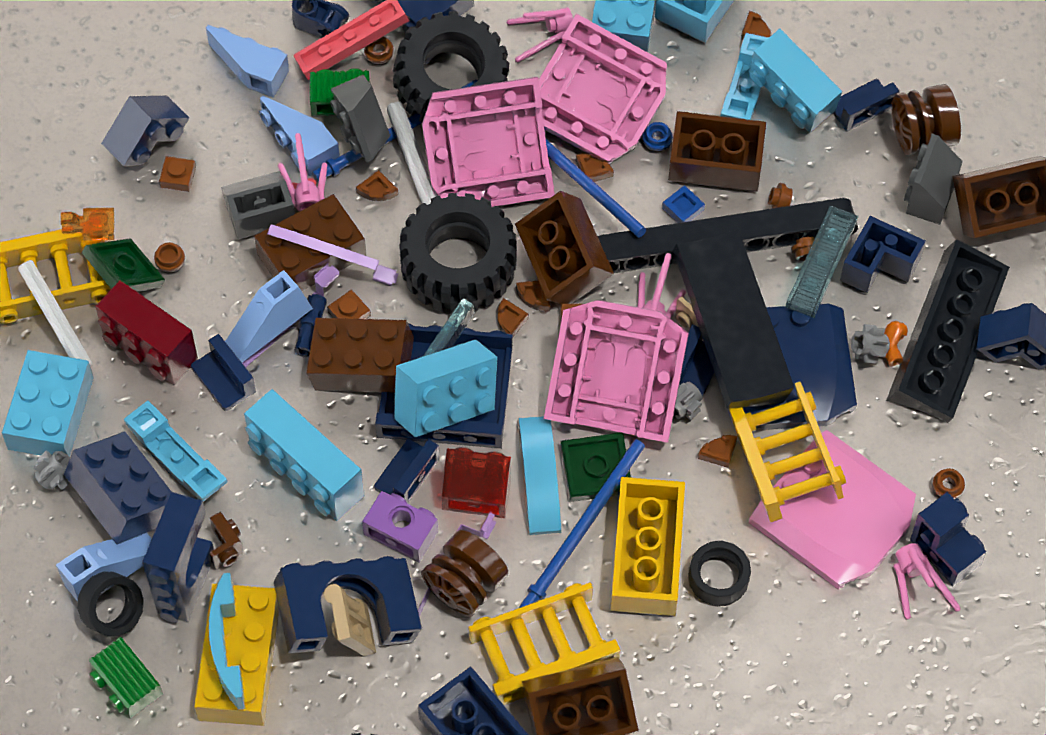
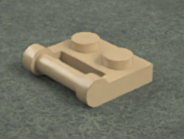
(351, 620)

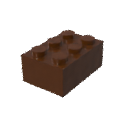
(717, 151)
(1002, 197)
(321, 221)
(564, 248)
(358, 354)
(582, 701)

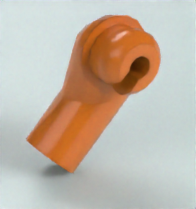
(895, 332)

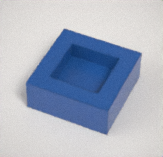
(683, 205)

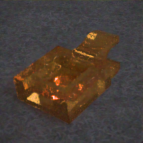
(94, 224)

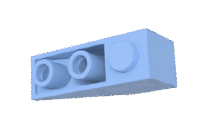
(254, 64)
(316, 139)
(268, 314)
(102, 557)

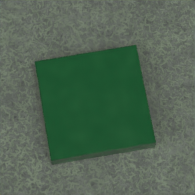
(123, 262)
(590, 463)

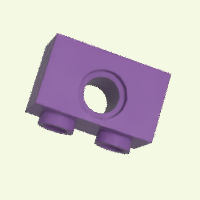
(411, 540)

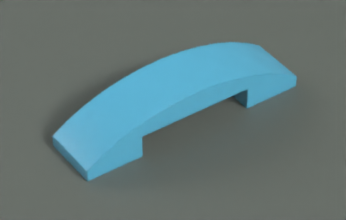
(743, 92)
(173, 453)
(540, 475)
(224, 606)

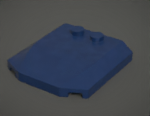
(816, 357)

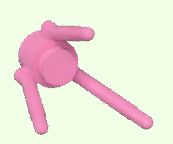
(556, 21)
(306, 191)
(655, 304)
(915, 563)

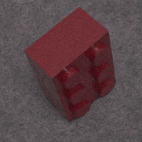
(146, 333)

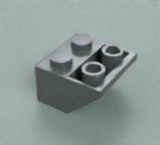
(361, 116)
(932, 181)
(258, 203)

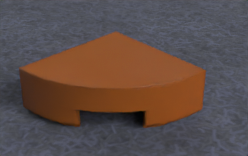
(756, 26)
(594, 167)
(377, 188)
(533, 295)
(511, 317)
(719, 450)

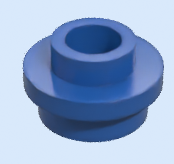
(661, 130)

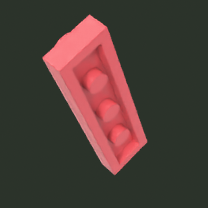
(351, 37)

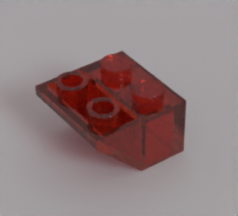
(476, 482)

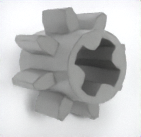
(870, 343)
(687, 401)
(51, 469)

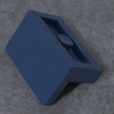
(865, 103)
(696, 364)
(224, 374)
(408, 469)

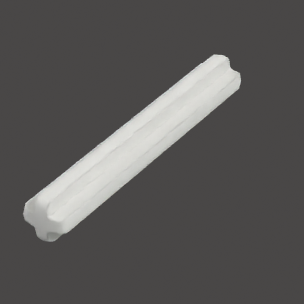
(411, 151)
(52, 311)

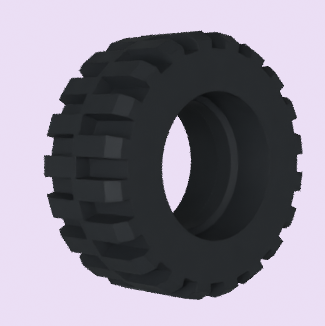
(445, 35)
(453, 219)

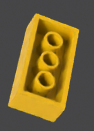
(648, 546)
(249, 644)

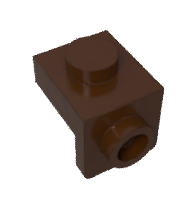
(227, 534)

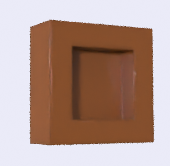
(177, 174)
(349, 307)

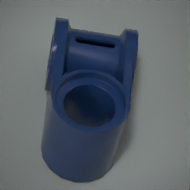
(321, 16)

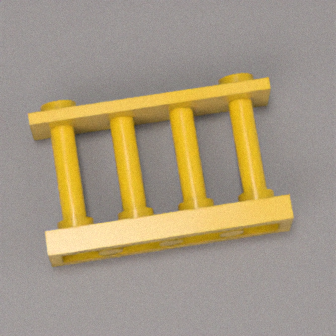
(42, 247)
(765, 472)
(508, 686)

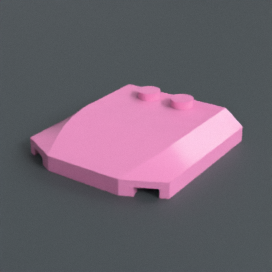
(600, 91)
(489, 142)
(617, 369)
(845, 535)

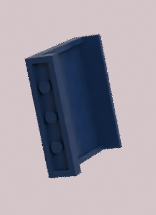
(479, 431)

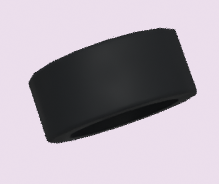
(723, 550)
(130, 614)

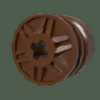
(920, 117)
(465, 573)

